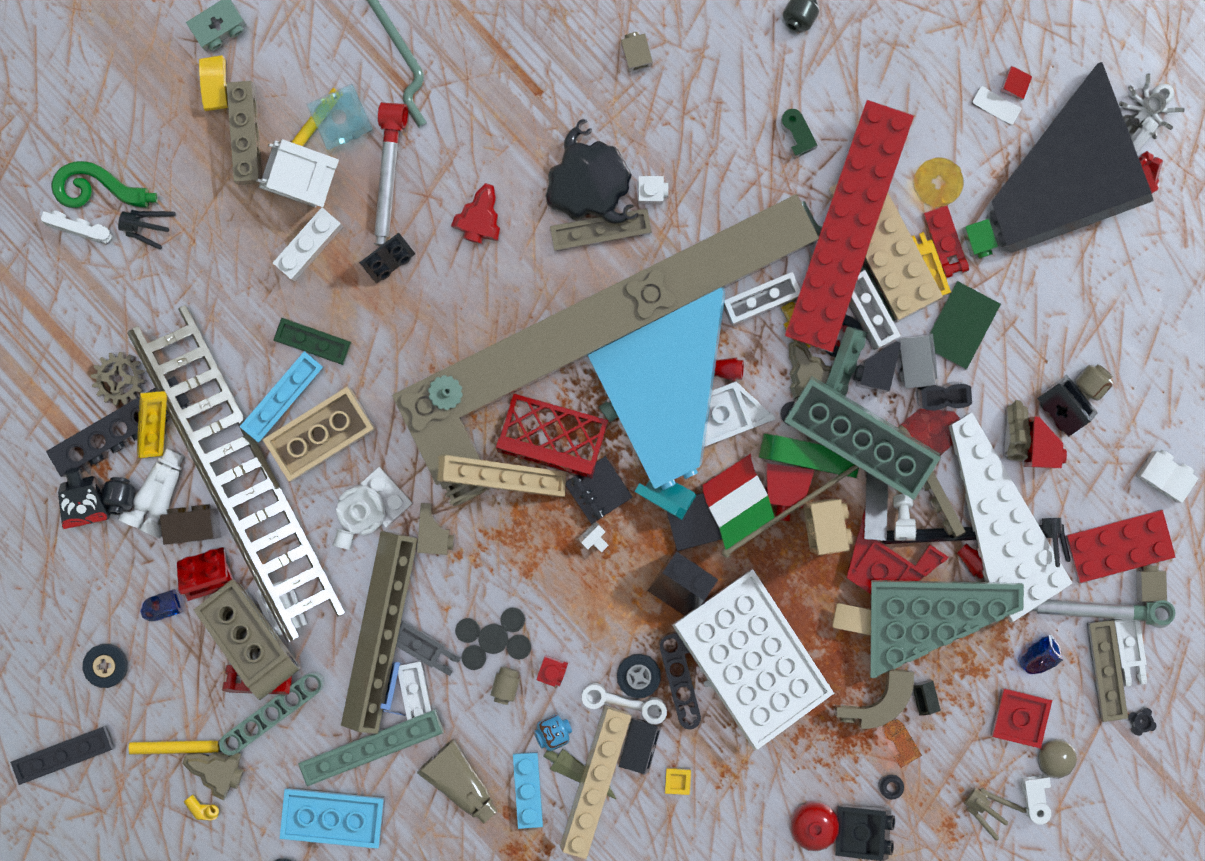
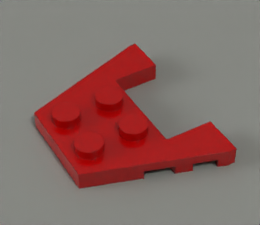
(875, 561)

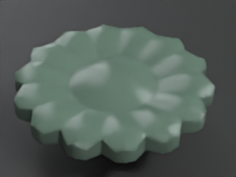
(445, 392)

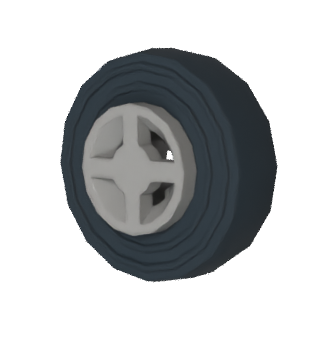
(634, 683)

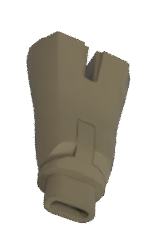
(458, 781)

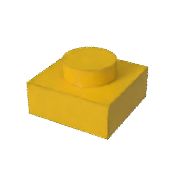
(677, 781)

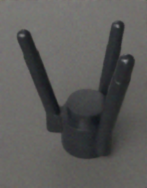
(132, 222)
(1054, 529)

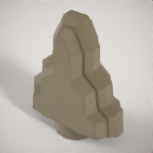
(804, 367)
(1017, 432)
(216, 771)

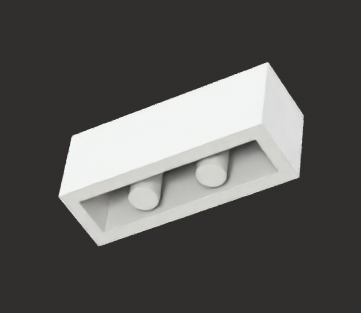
(308, 244)
(762, 299)
(872, 313)

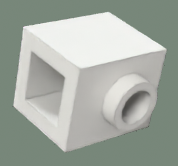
(652, 190)

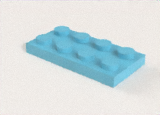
(331, 818)

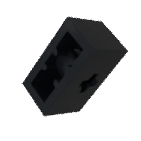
(1078, 410)

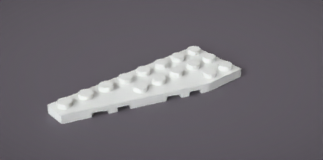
(1005, 529)

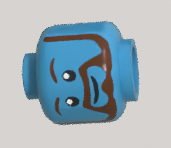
(552, 732)

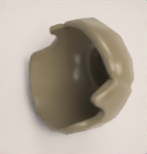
(1057, 758)

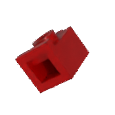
(552, 671)

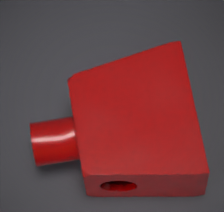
(786, 486)

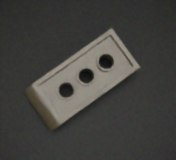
(275, 660)

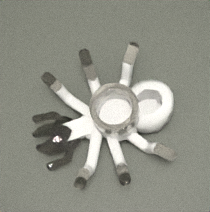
(1151, 105)

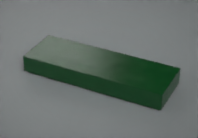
(312, 341)

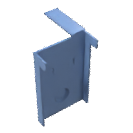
(390, 689)

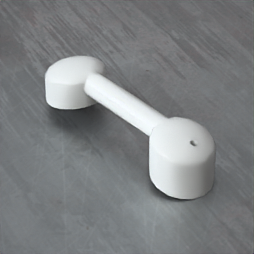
(595, 696)

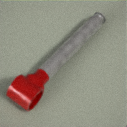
(391, 119)

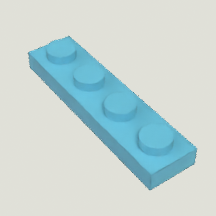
(281, 397)

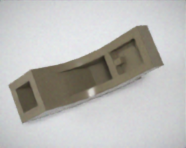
(891, 703)

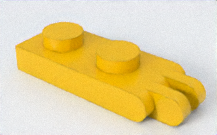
(933, 263)

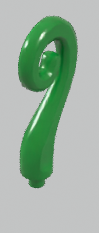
(129, 195)

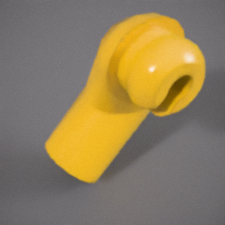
(201, 811)

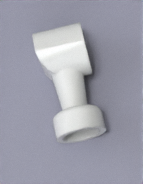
(905, 527)

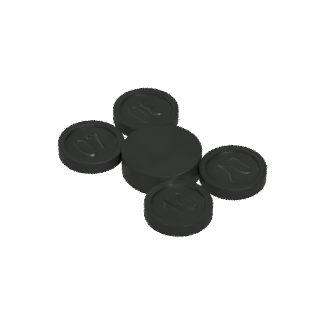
(493, 638)

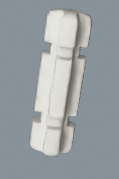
(1142, 134)

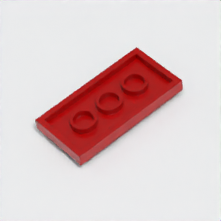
(1120, 546)

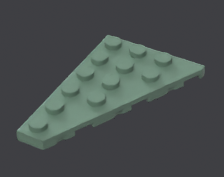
(925, 615)

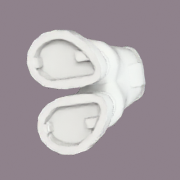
(155, 494)

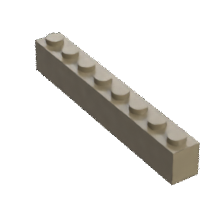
(379, 632)

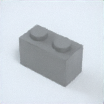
(918, 361)

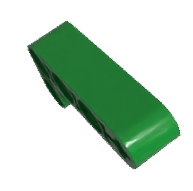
(803, 454)

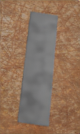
(876, 508)

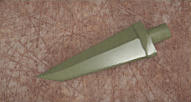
(568, 766)

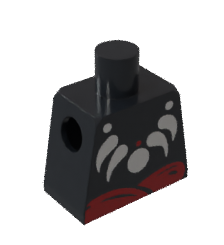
(80, 500)

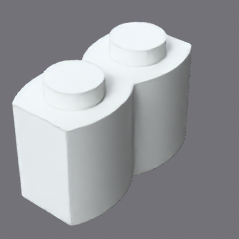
(1167, 476)

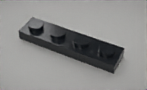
(61, 755)

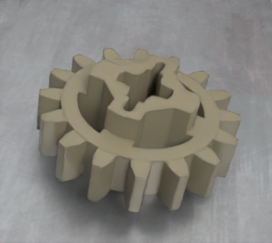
(119, 368)

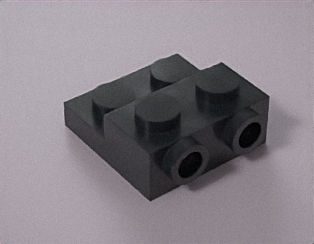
(864, 833)

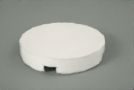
(360, 510)

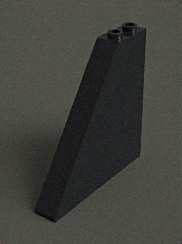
(1075, 171)

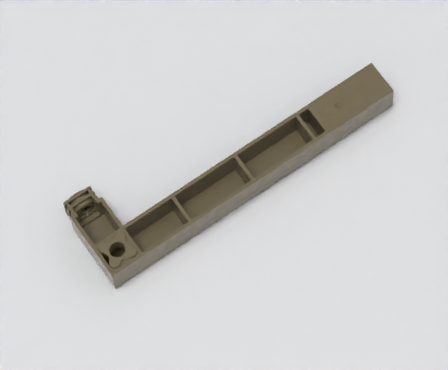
(593, 325)

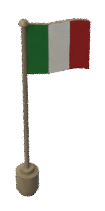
(743, 505)

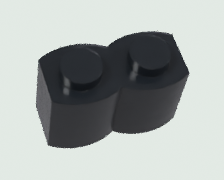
(951, 394)

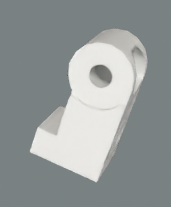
(1035, 798)

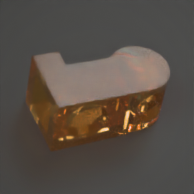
(903, 742)

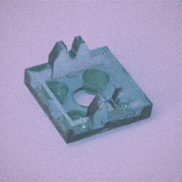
(356, 119)

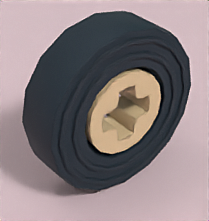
(111, 654)

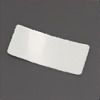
(996, 105)

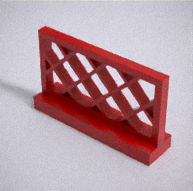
(546, 456)

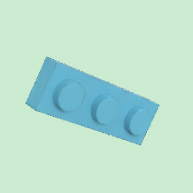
(527, 790)

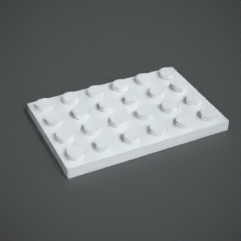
(753, 659)

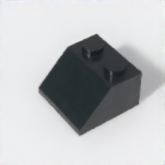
(878, 370)

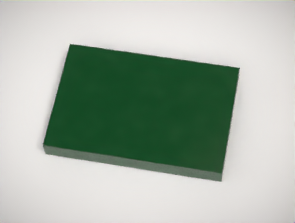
(963, 324)

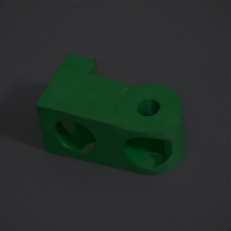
(795, 124)

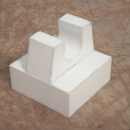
(593, 536)

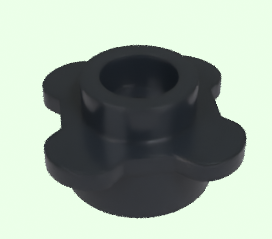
(1149, 724)

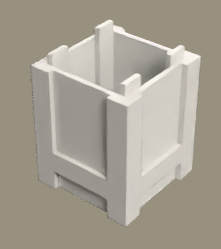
(298, 173)

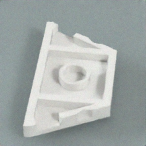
(733, 412)

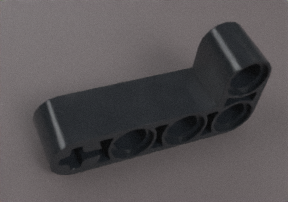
(681, 680)

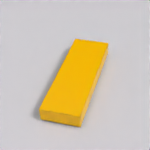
(151, 424)

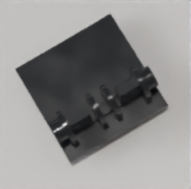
(387, 258)
(599, 494)

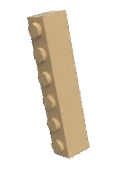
(595, 782)

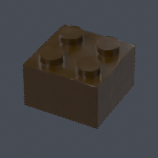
(190, 526)

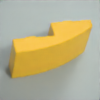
(213, 82)

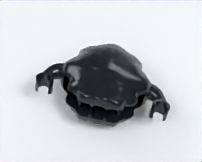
(589, 180)

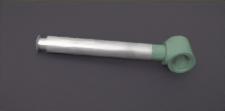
(1108, 610)

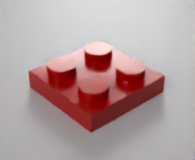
(1021, 718)

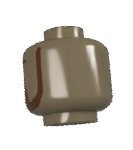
(1094, 382)

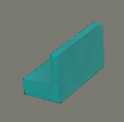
(673, 499)

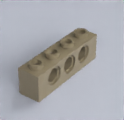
(244, 132)

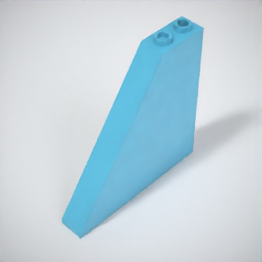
(664, 386)

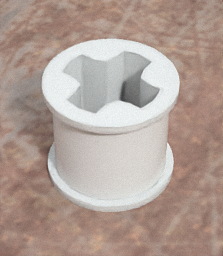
(343, 539)

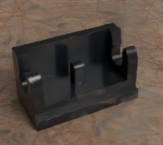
(640, 746)

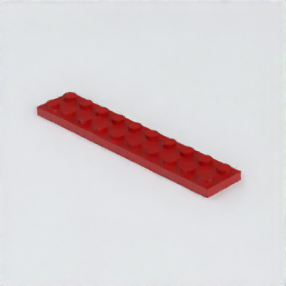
(849, 226)

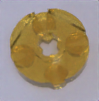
(927, 190)

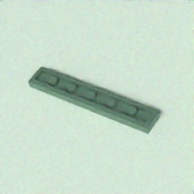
(371, 747)

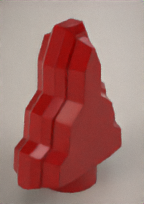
(479, 218)

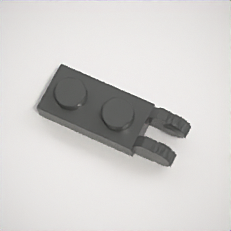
(424, 647)

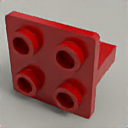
(203, 573)

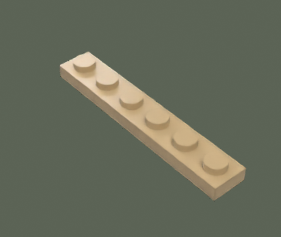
(501, 476)

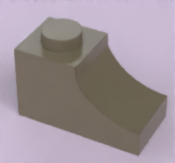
(432, 536)

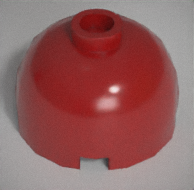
(814, 826)

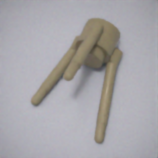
(978, 801)

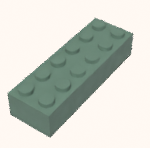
(862, 438)

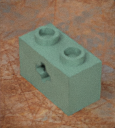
(204, 28)

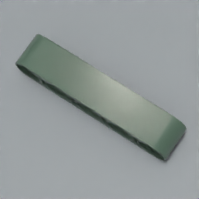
(260, 717)

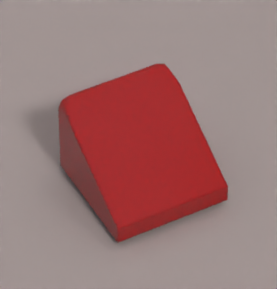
(1016, 83)

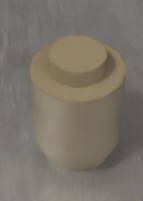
(505, 685)

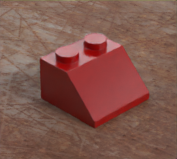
(1045, 447)

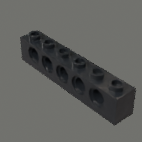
(62, 453)

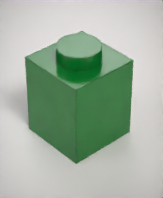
(980, 238)

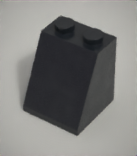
(682, 584)

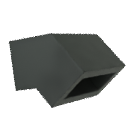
(926, 698)

